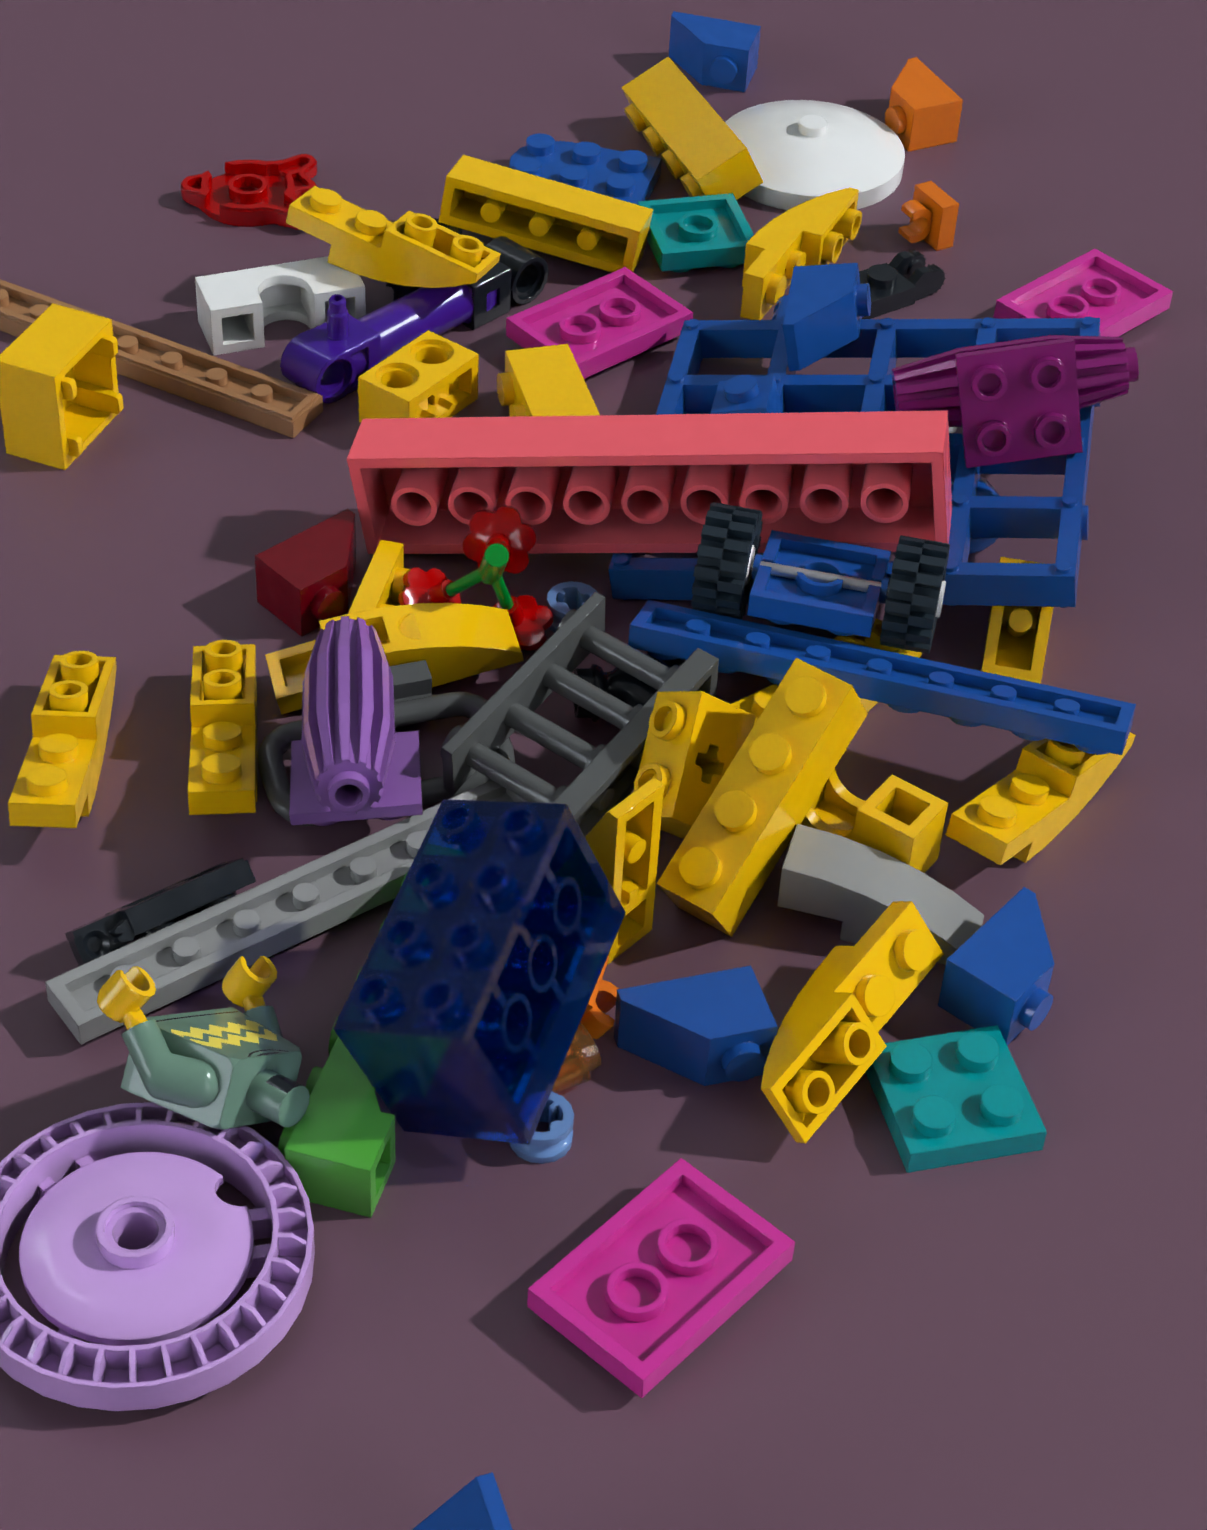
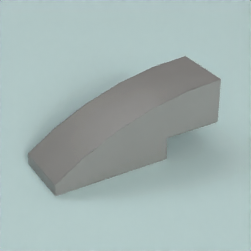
(858, 883)

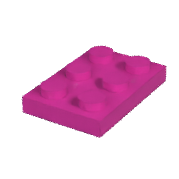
(1093, 288)
(602, 321)
(660, 1276)

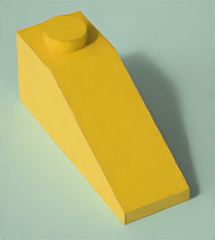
(628, 852)

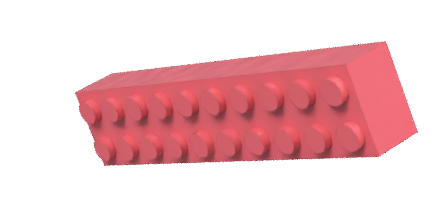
(653, 478)

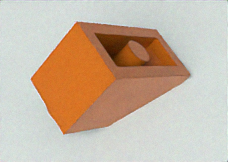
(923, 108)

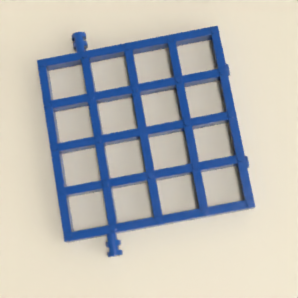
(972, 515)

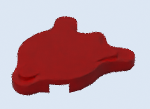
(251, 190)

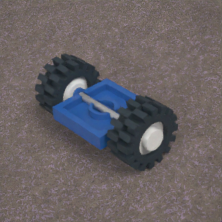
(819, 580)

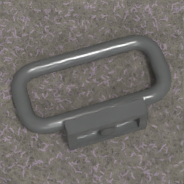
(412, 706)

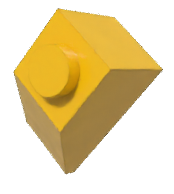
(1017, 639)

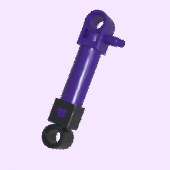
(344, 347)

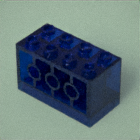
(482, 970)

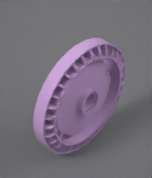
(143, 1252)

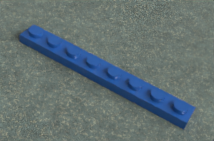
(899, 680)

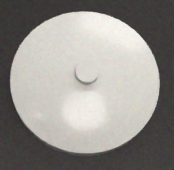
(817, 150)

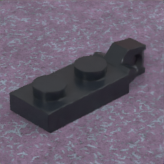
(158, 909)

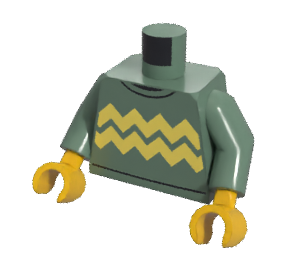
(212, 1062)

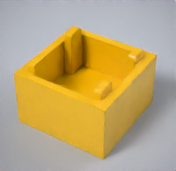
(59, 386)

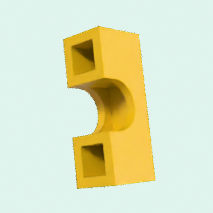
(892, 820)

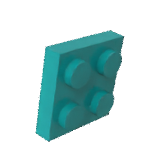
(697, 232)
(955, 1099)

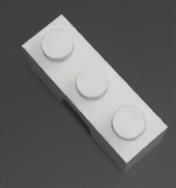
(240, 303)

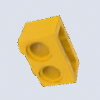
(420, 381)

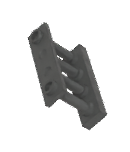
(608, 768)

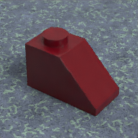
(309, 574)

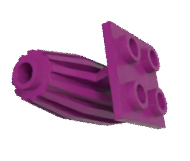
(1018, 394)

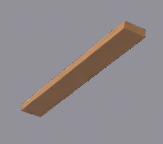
(183, 369)

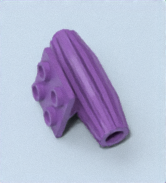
(349, 752)

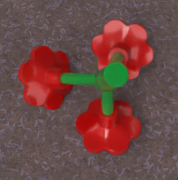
(498, 545)

